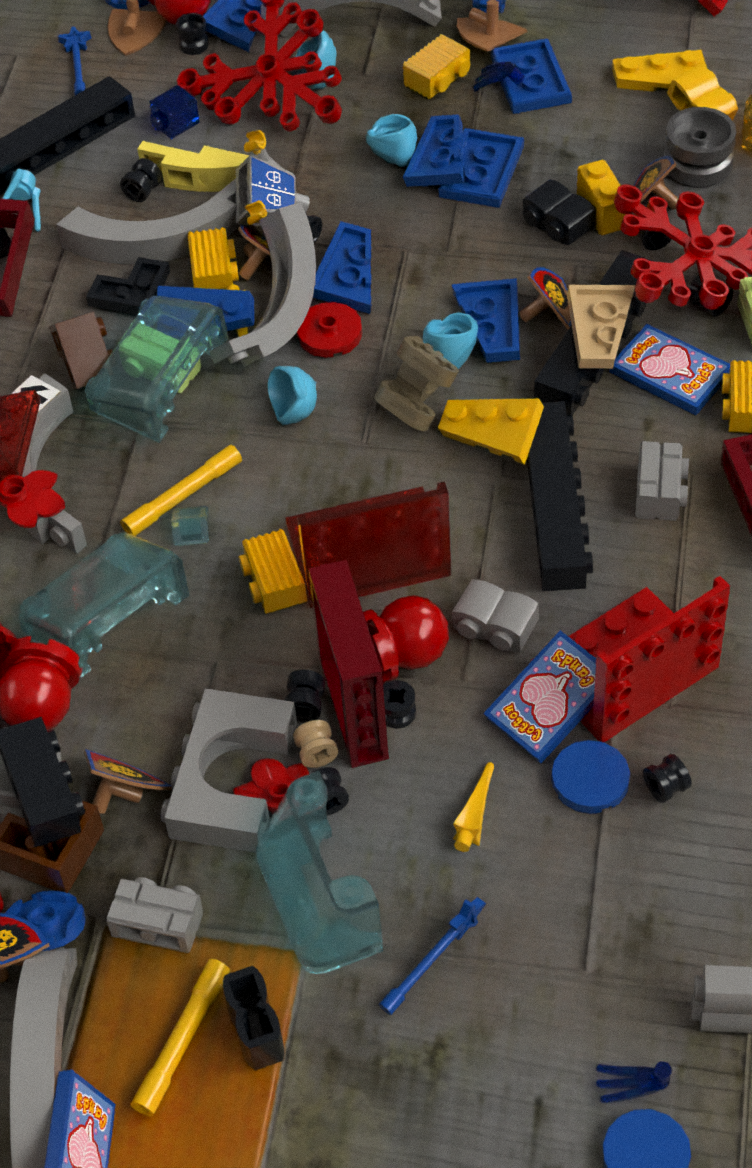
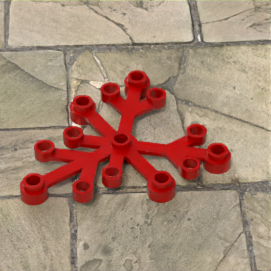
(269, 69)
(698, 249)

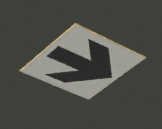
(43, 389)

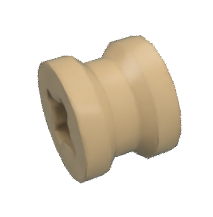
(315, 743)

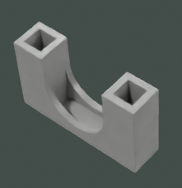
(220, 725)

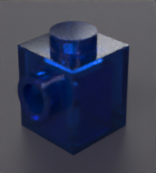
(174, 112)

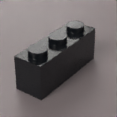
(40, 781)

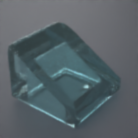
(190, 525)

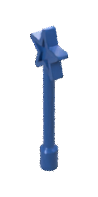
(75, 41)
(459, 925)

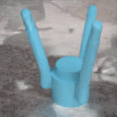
(23, 188)

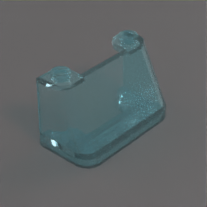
(154, 361)
(103, 593)
(323, 918)

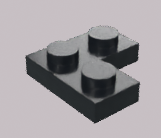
(129, 293)

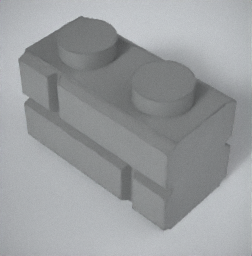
(659, 481)
(155, 914)

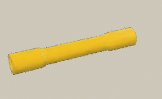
(212, 469)
(159, 1076)

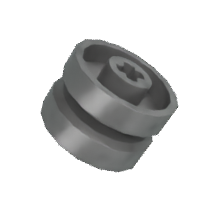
(701, 145)

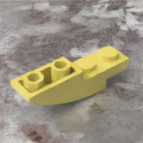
(192, 171)

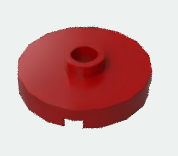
(330, 329)

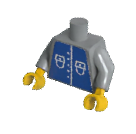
(263, 184)

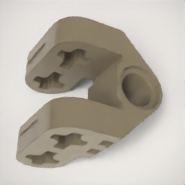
(416, 380)

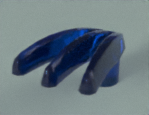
(496, 72)
(646, 1079)

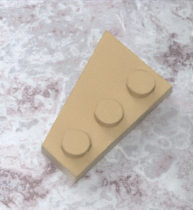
(598, 321)

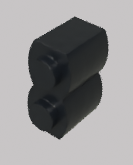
(559, 212)
(253, 1018)

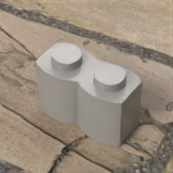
(495, 615)
(723, 999)

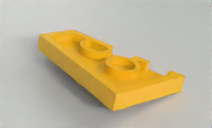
(655, 70)
(496, 424)

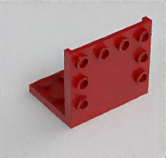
(650, 654)

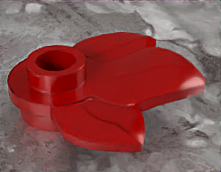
(30, 497)
(270, 781)

